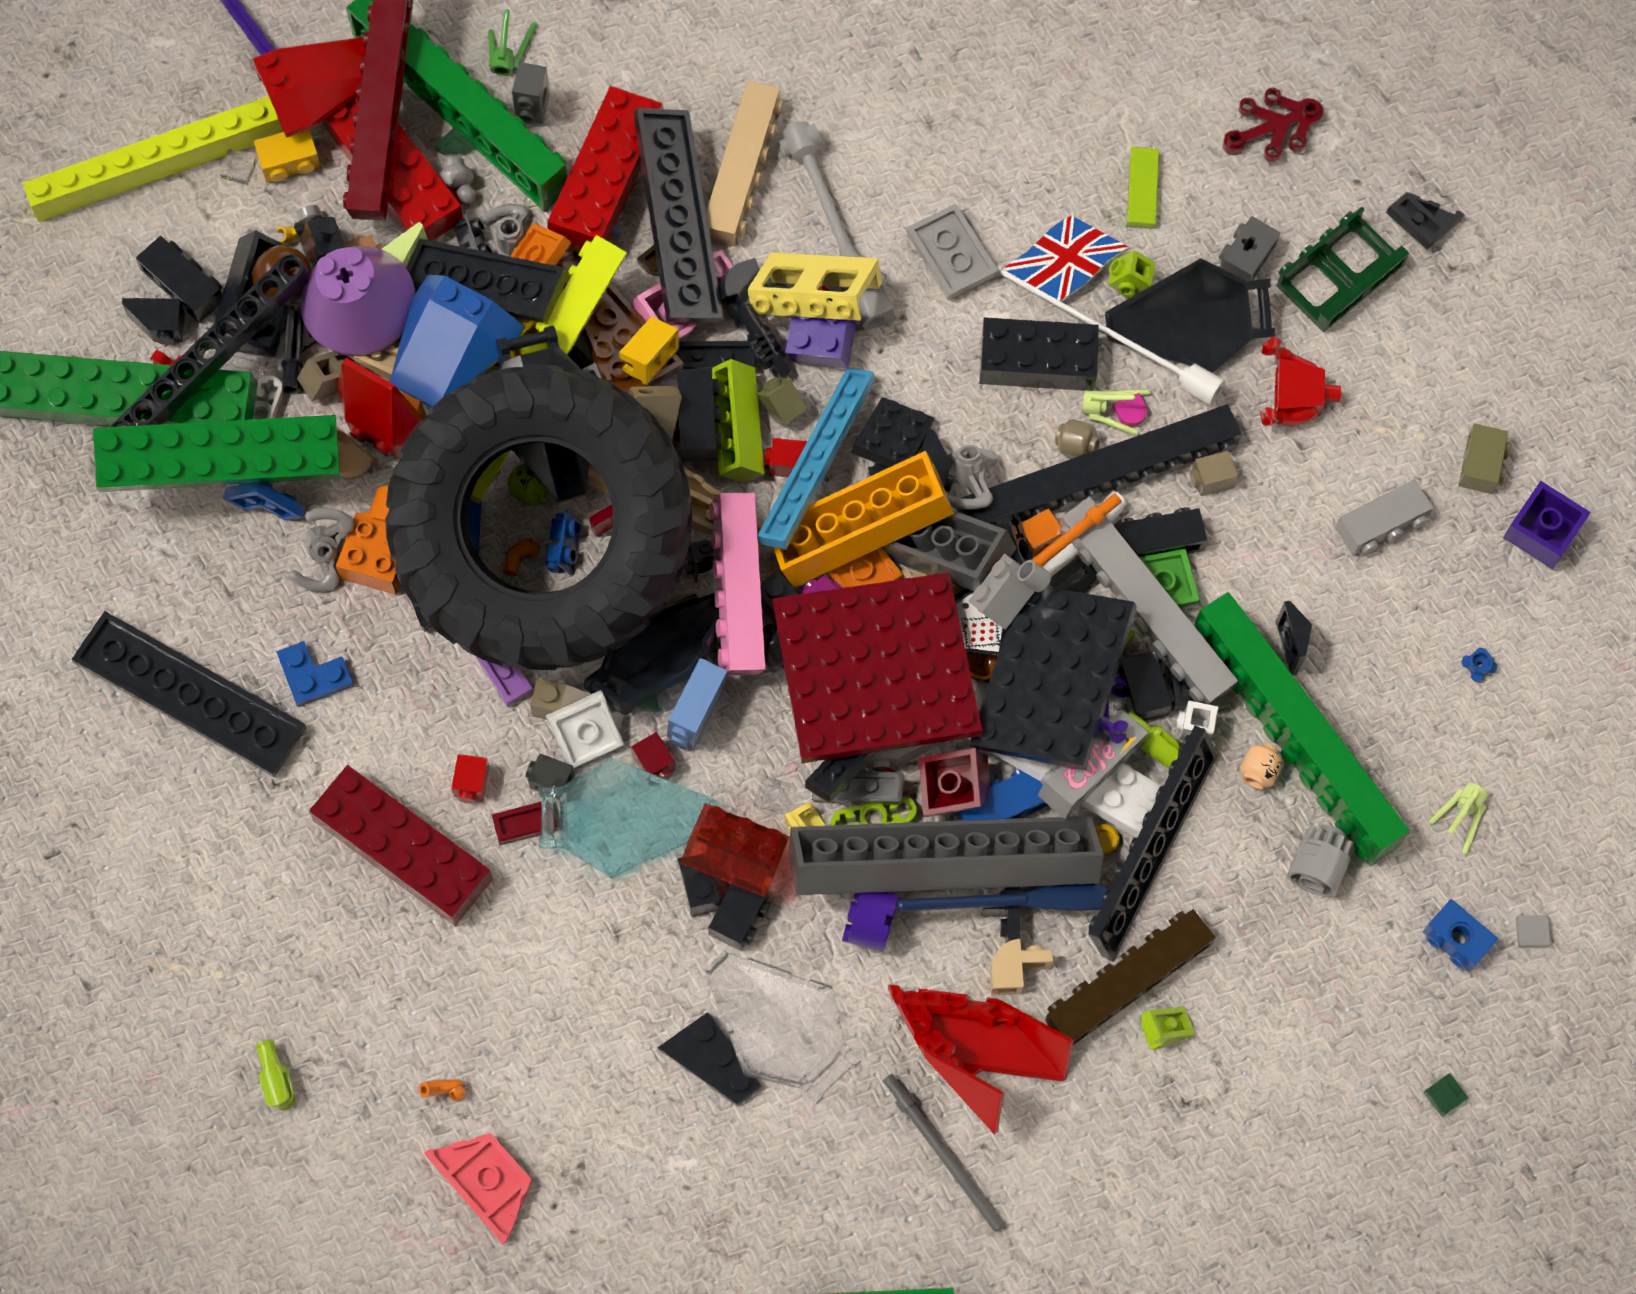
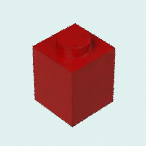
(783, 456)
(470, 778)

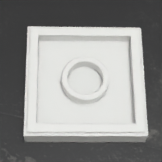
(585, 730)

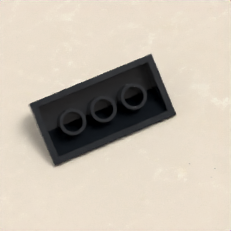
(239, 281)

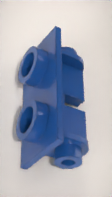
(565, 530)

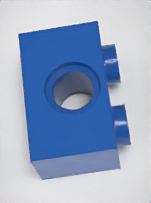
(1455, 919)

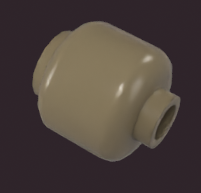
(1076, 438)

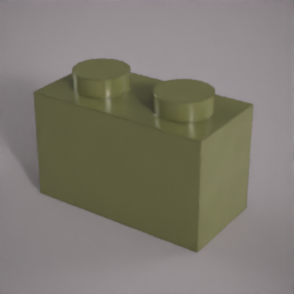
(1484, 458)

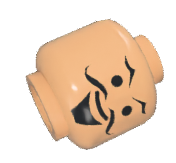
(1261, 766)

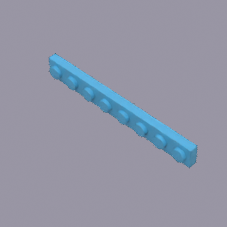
(816, 458)

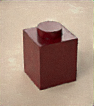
(653, 756)

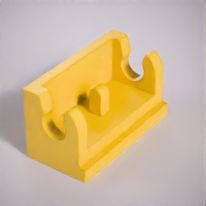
(649, 349)

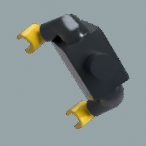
(317, 235)

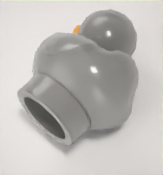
(460, 177)

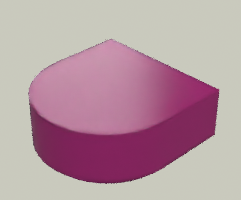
(1131, 412)

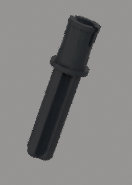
(292, 361)

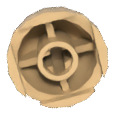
(352, 459)

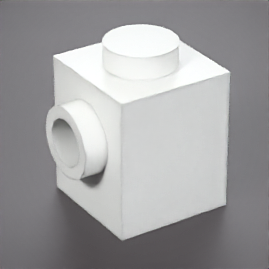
(1198, 715)

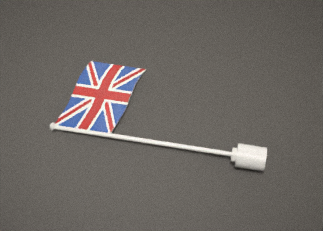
(1066, 262)

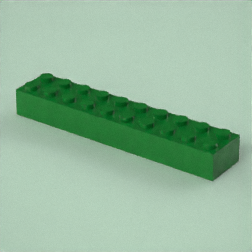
(476, 114)
(104, 389)
(1301, 732)

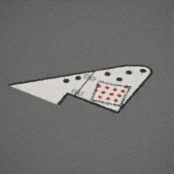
(978, 630)

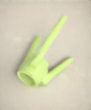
(1096, 402)
(1470, 802)

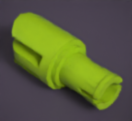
(1158, 742)
(274, 1078)

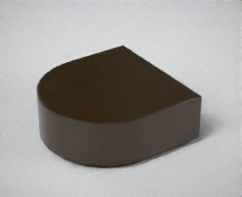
(648, 261)

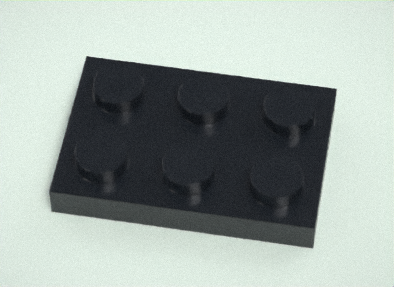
(892, 433)

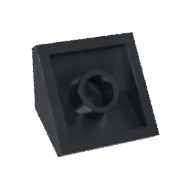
(1294, 635)

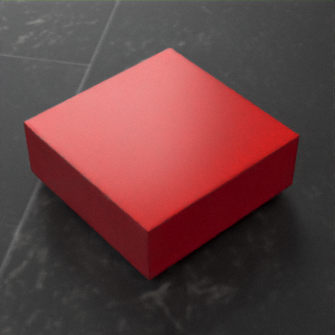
(602, 521)

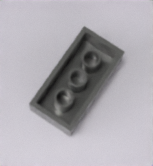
(955, 546)

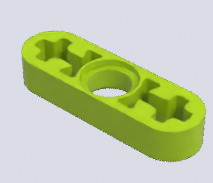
(850, 813)

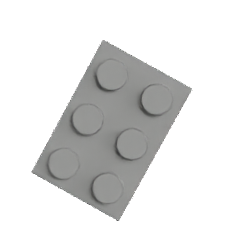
(952, 251)

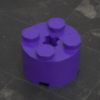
(870, 919)

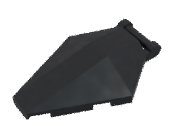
(1194, 315)
(553, 465)
(659, 654)

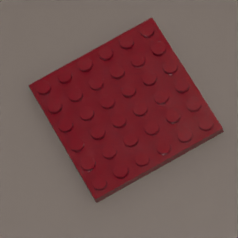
(876, 667)

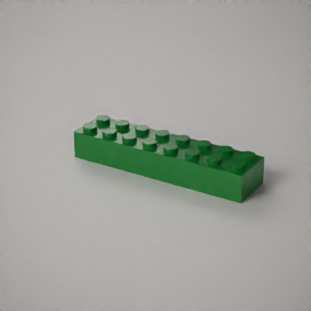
(216, 453)

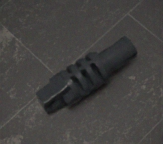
(763, 342)

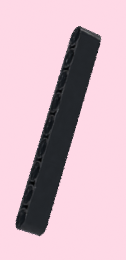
(215, 339)

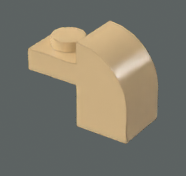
(1009, 963)

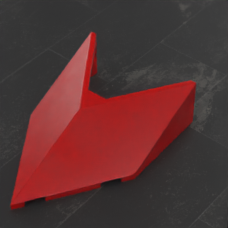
(978, 1036)

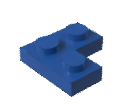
(264, 496)
(312, 682)

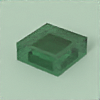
(1445, 1095)

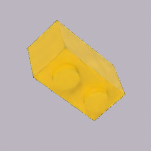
(286, 156)

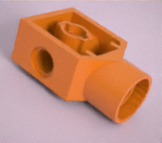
(366, 552)

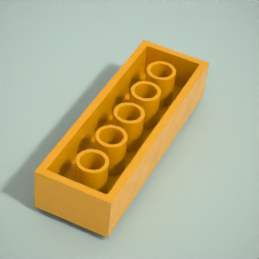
(865, 518)

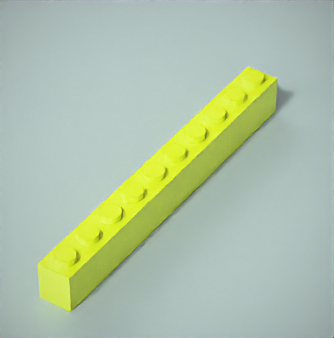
(151, 159)
(570, 315)

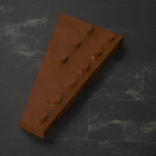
(611, 329)

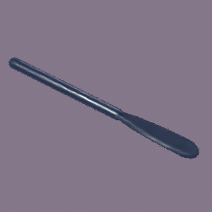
(1060, 897)

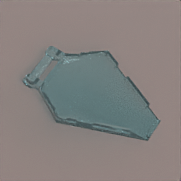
(619, 816)

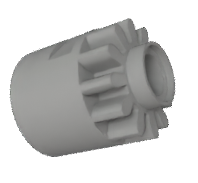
(1321, 860)

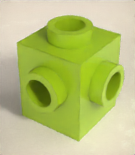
(1131, 273)

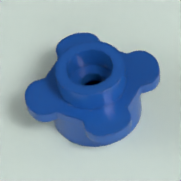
(1480, 655)

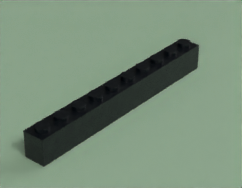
(1113, 466)

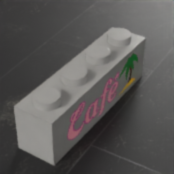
(1070, 787)

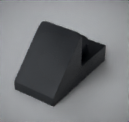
(1011, 924)

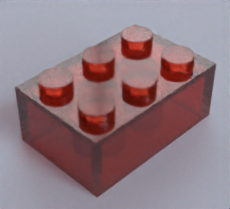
(734, 849)

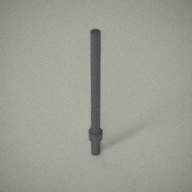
(906, 1103)

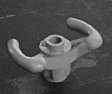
(509, 229)
(971, 473)
(323, 546)

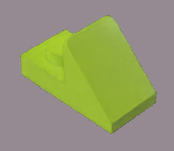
(1166, 1026)

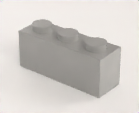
(1384, 518)

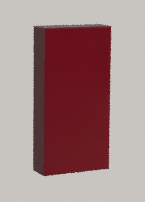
(519, 823)

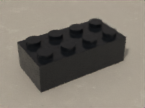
(1038, 354)

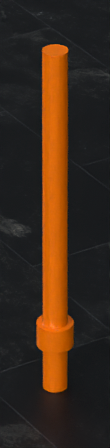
(1093, 517)

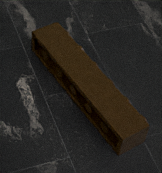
(1131, 977)

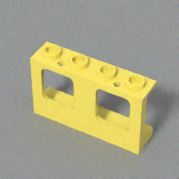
(808, 274)

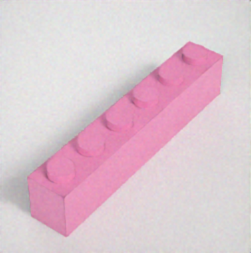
(738, 583)

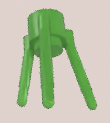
(503, 61)

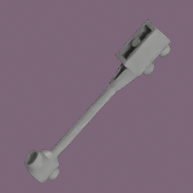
(802, 143)

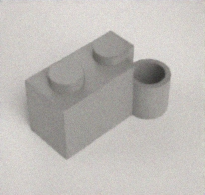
(1009, 589)

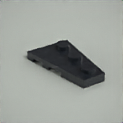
(712, 1058)

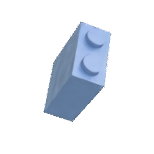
(696, 704)

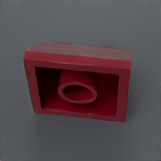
(954, 781)

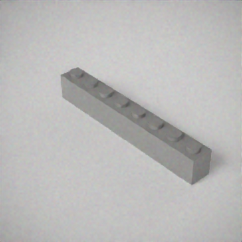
(1156, 611)

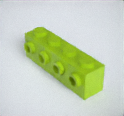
(739, 422)

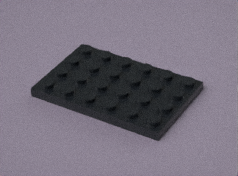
(1054, 677)

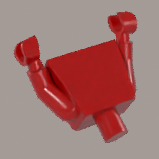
(1298, 388)

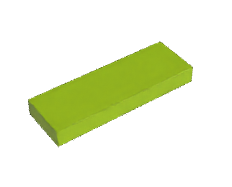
(1142, 187)

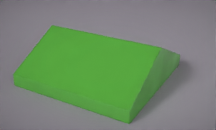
(1174, 575)

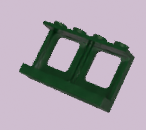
(1351, 286)

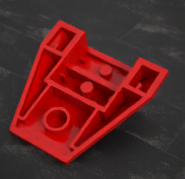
(310, 80)
(375, 409)

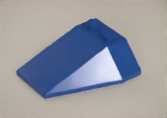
(448, 339)

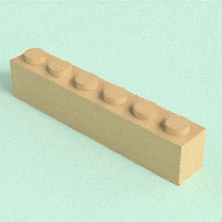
(742, 161)

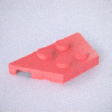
(485, 1180)

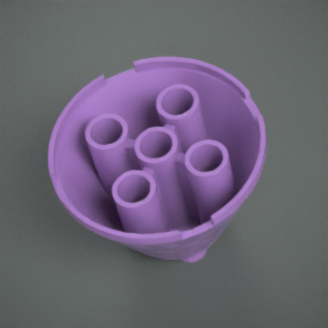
(357, 300)

